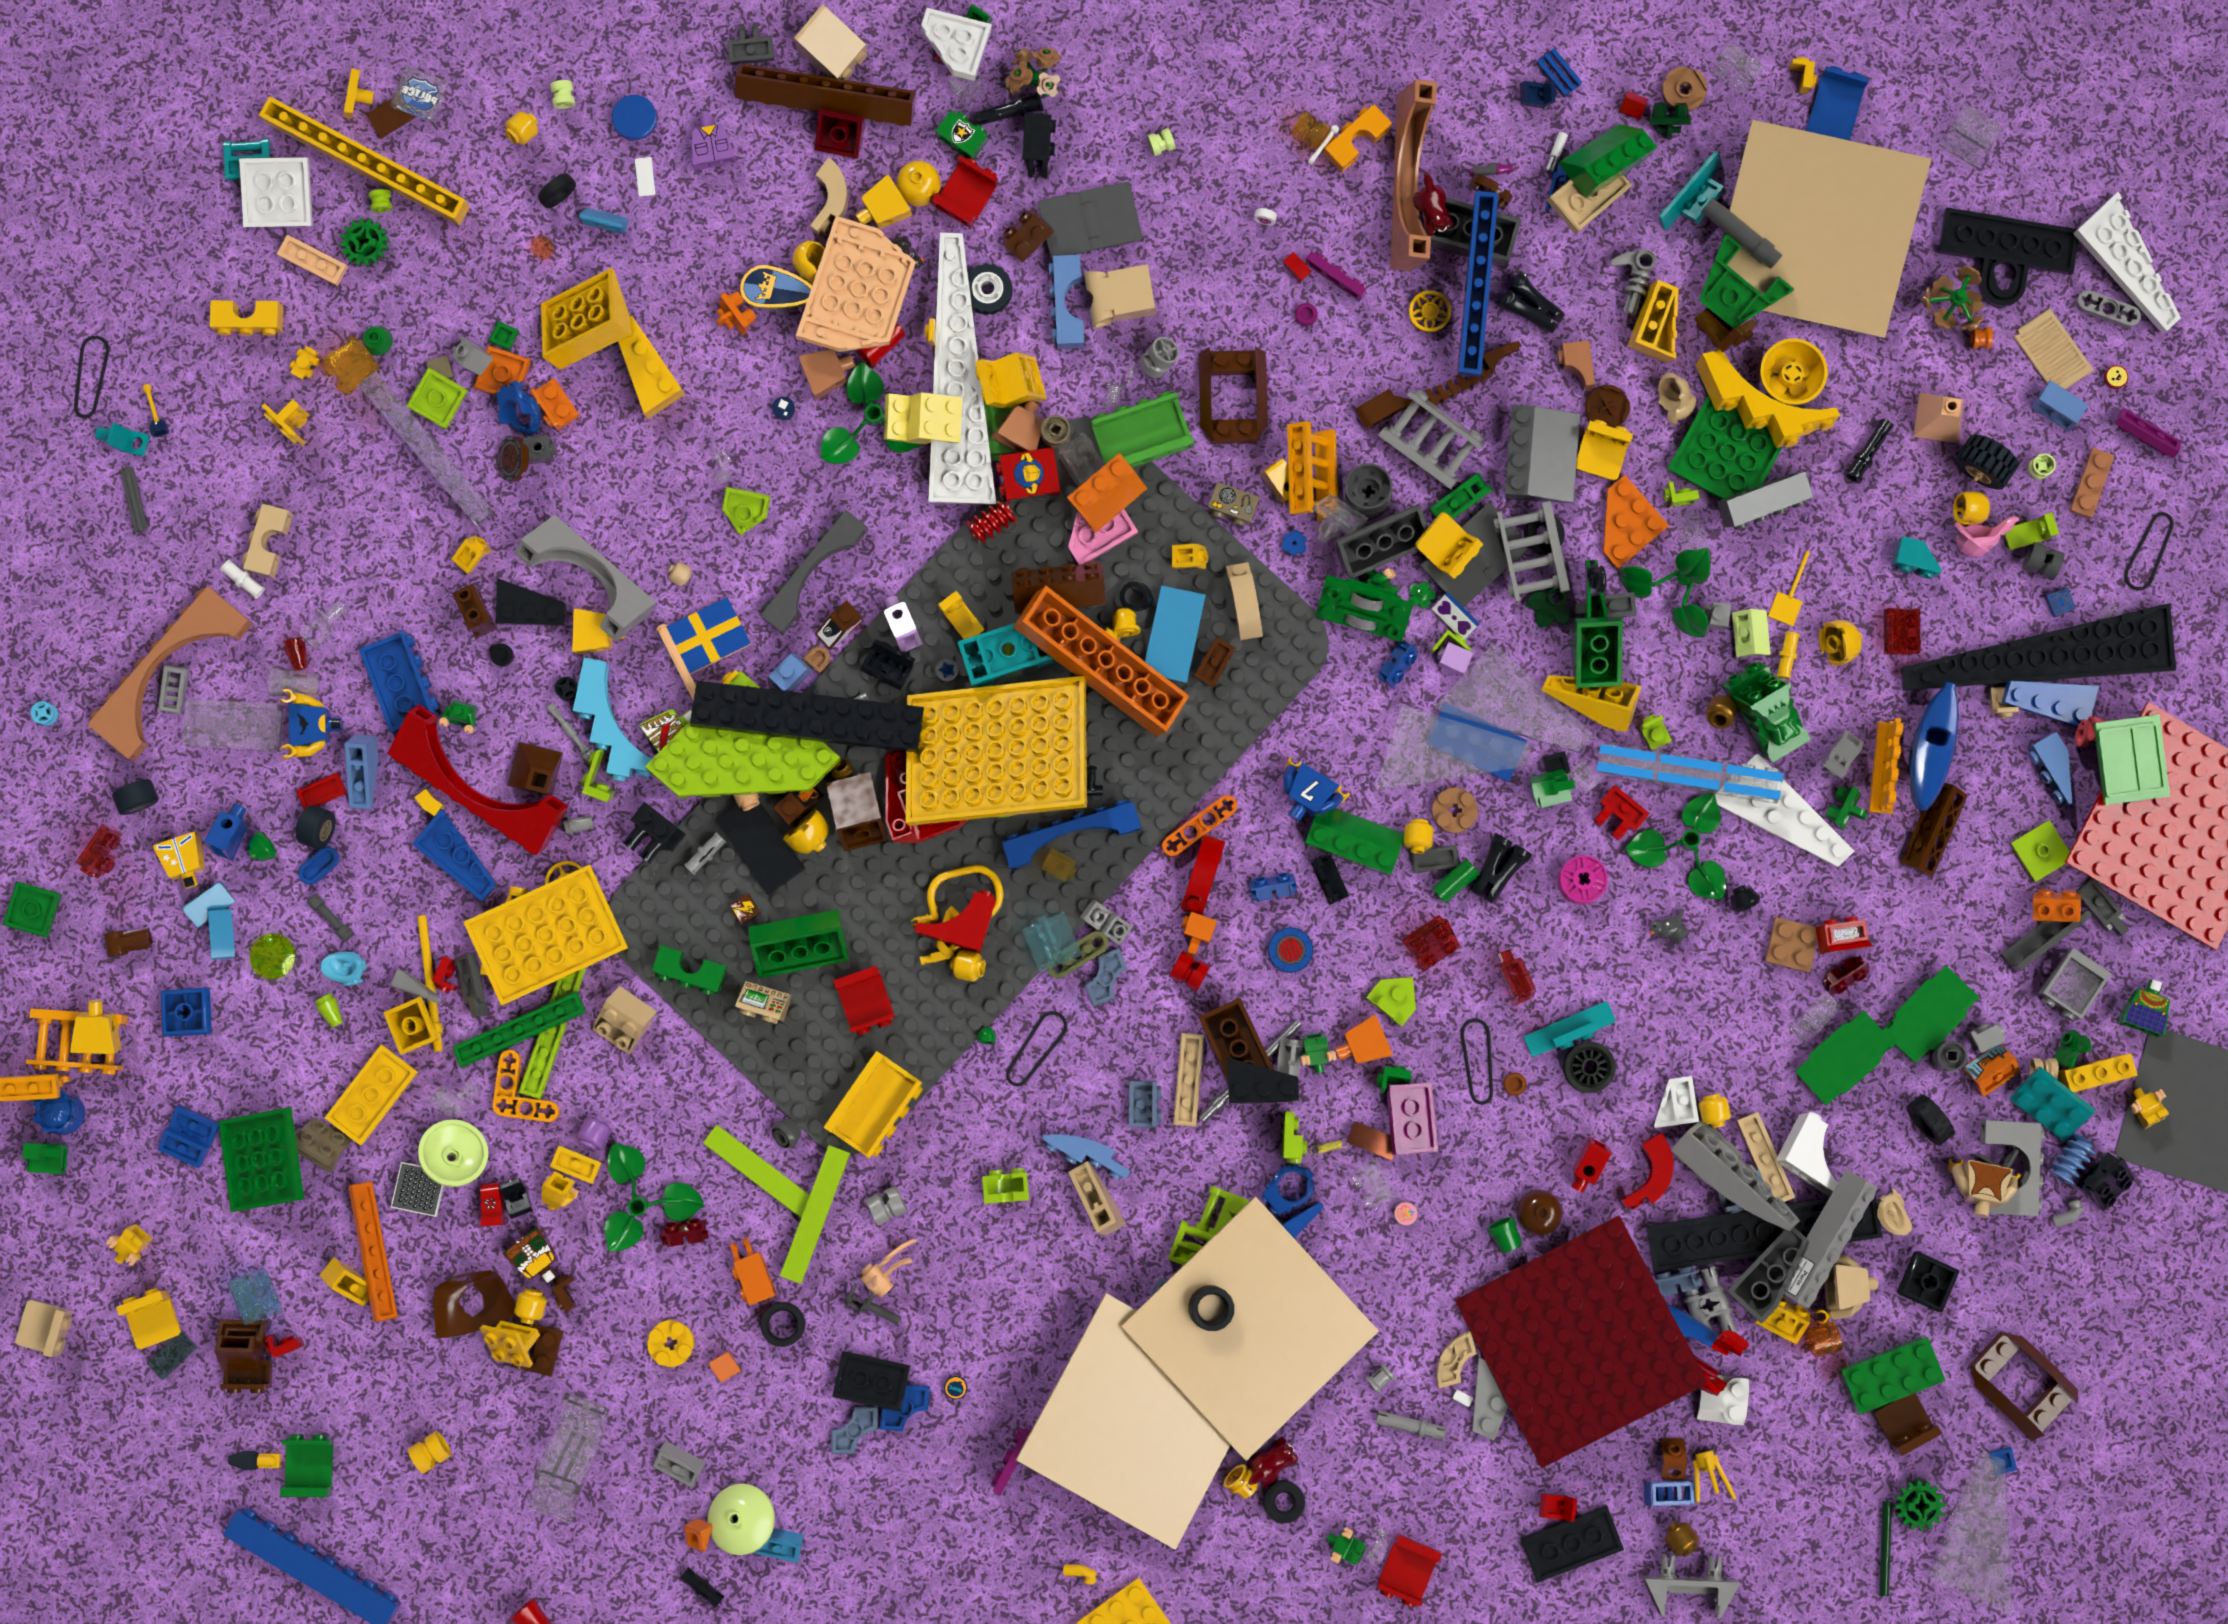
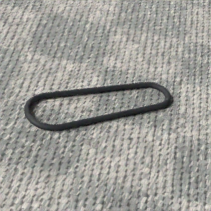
(79, 376)
(2159, 557)
(1027, 1041)
(1467, 1063)

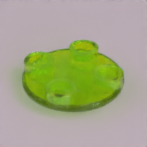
(272, 956)

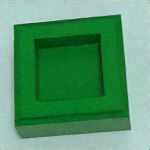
(503, 336)

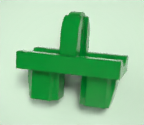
(1850, 798)

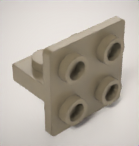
(321, 1144)

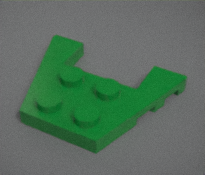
(1733, 296)

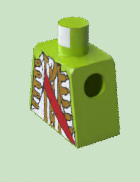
(664, 727)

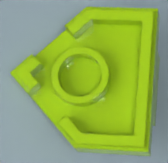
(745, 508)
(1394, 998)

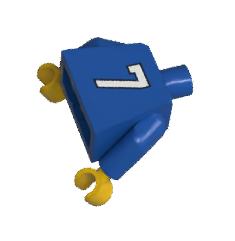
(1310, 791)

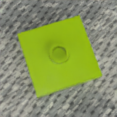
(437, 398)
(2040, 851)

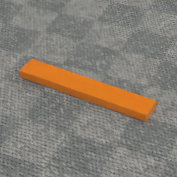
(372, 1251)

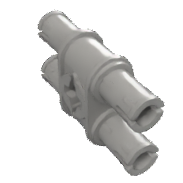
(1714, 1292)

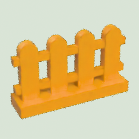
(1885, 764)
(31, 1087)

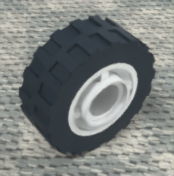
(998, 279)

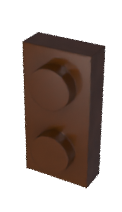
(1214, 662)

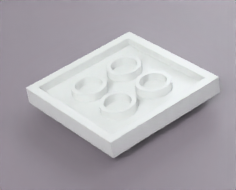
(276, 192)

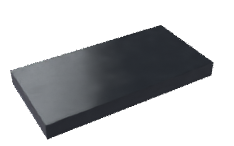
(761, 846)
(1571, 1544)

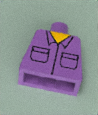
(711, 145)

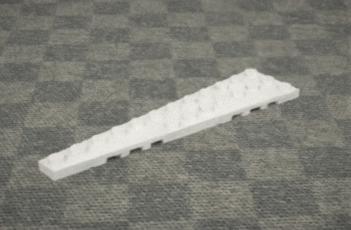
(961, 470)

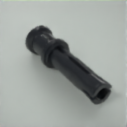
(1020, 106)
(1863, 459)

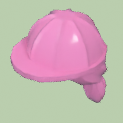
(1978, 539)

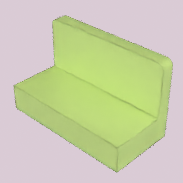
(1751, 633)

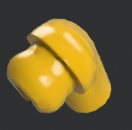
(1080, 1570)

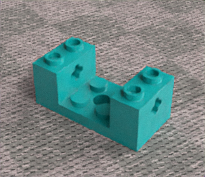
(986, 661)

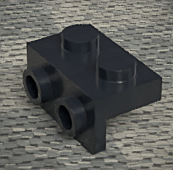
(888, 664)

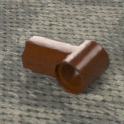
(122, 942)

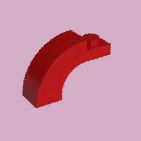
(1203, 875)

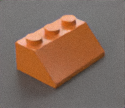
(1107, 492)

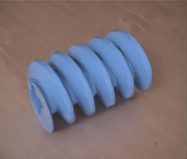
(2073, 1159)

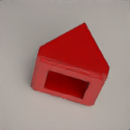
(1633, 105)

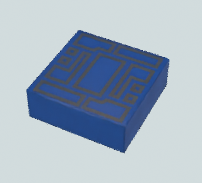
(2060, 602)

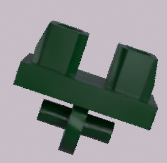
(1659, 117)

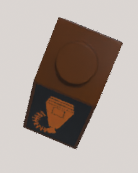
(797, 804)

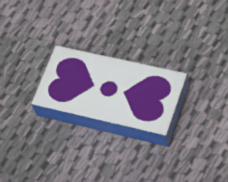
(1455, 615)

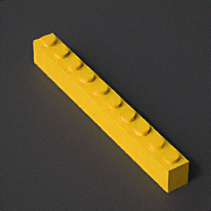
(364, 161)

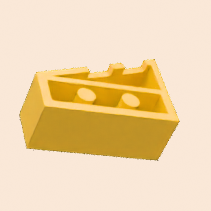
(1656, 323)

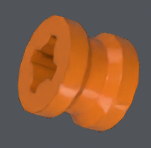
(1981, 338)

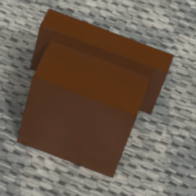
(240, 1345)

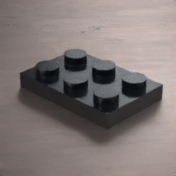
(871, 1381)

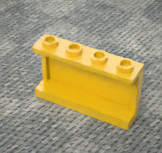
(874, 1105)

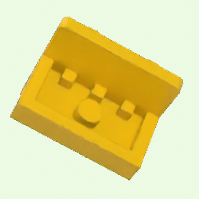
(290, 418)
(510, 1342)

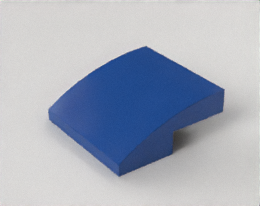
(189, 1136)

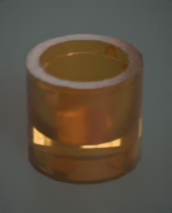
(1824, 1339)

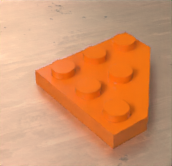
(1628, 522)

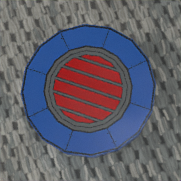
(1290, 950)

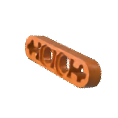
(1198, 824)

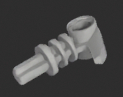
(1640, 276)

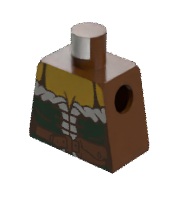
(533, 1255)

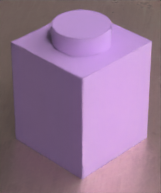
(1454, 658)

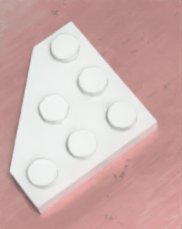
(957, 41)

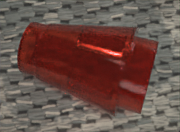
(296, 652)

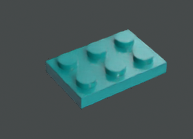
(2052, 1104)

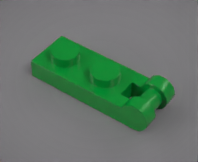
(1461, 498)

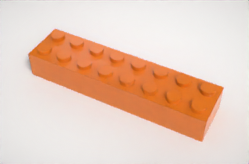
(1102, 660)

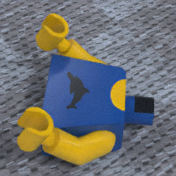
(308, 725)

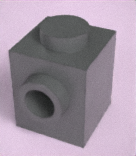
(540, 449)

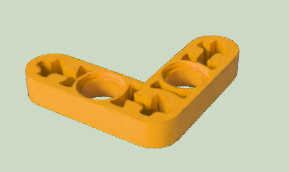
(510, 1094)

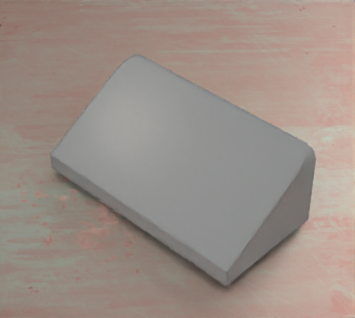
(678, 1464)

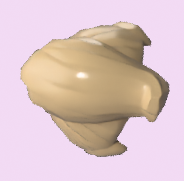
(1675, 397)

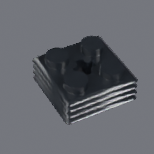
(1941, 1275)

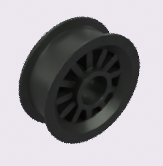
(1601, 1051)

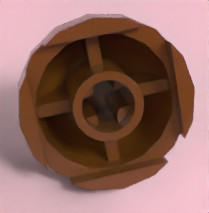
(1539, 1212)

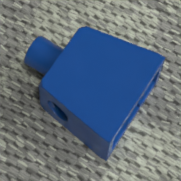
(227, 833)

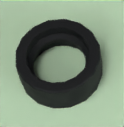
(1195, 1300)
(765, 1320)

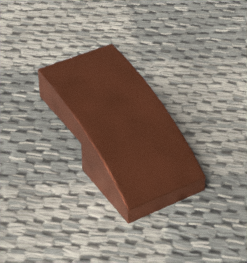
(1370, 1140)

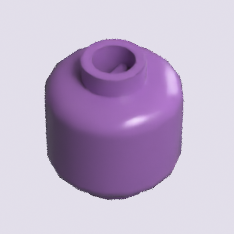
(593, 1133)

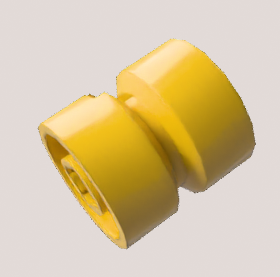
(431, 1451)

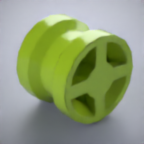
(380, 201)

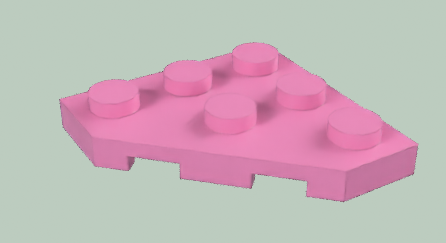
(1087, 545)

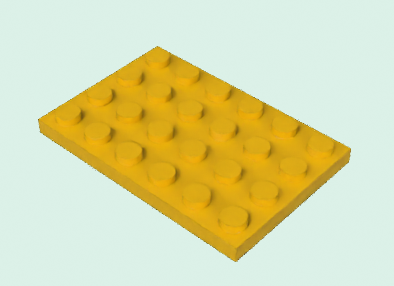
(545, 935)

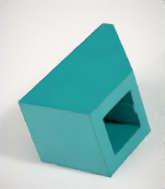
(1915, 557)

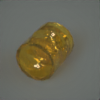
(1310, 130)

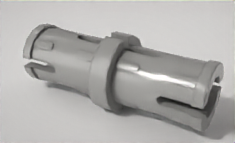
(705, 853)

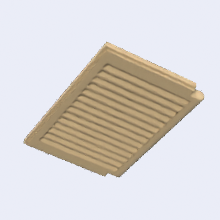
(2052, 350)

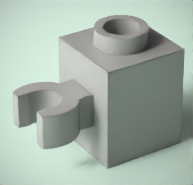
(471, 356)

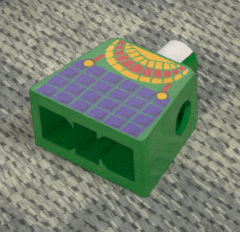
(2146, 1010)

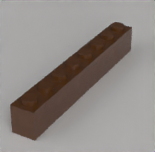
(828, 93)

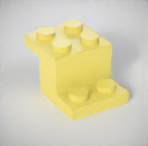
(922, 418)

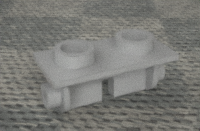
(1289, 1056)

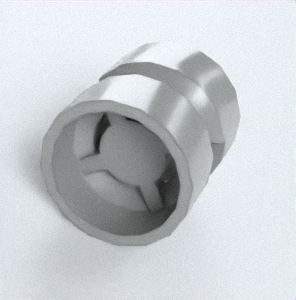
(886, 1205)

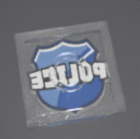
(419, 94)

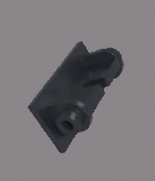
(1330, 879)

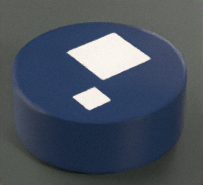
(783, 408)

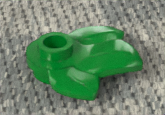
(2071, 1045)

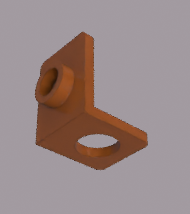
(1673, 1458)

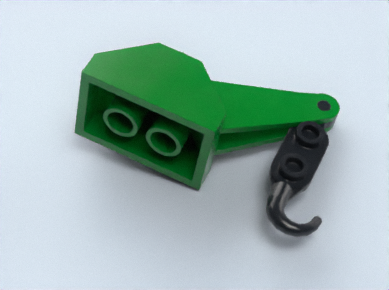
(1596, 641)

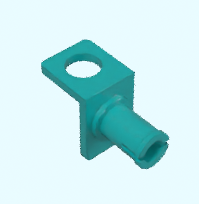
(122, 438)

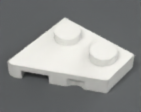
(1678, 1103)

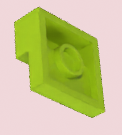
(1292, 1145)

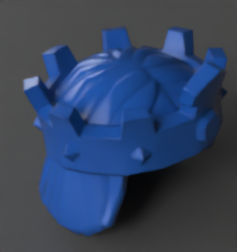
(59, 1115)

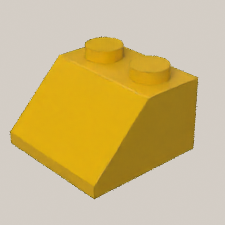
(411, 1026)

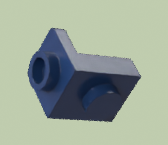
(1537, 94)

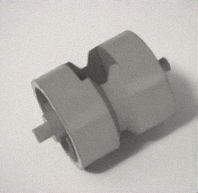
(1159, 357)

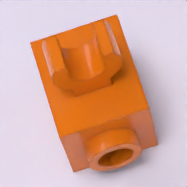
(1199, 929)

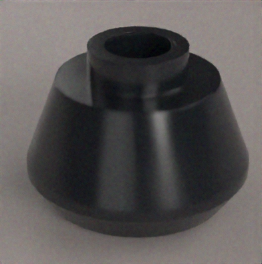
(1744, 898)

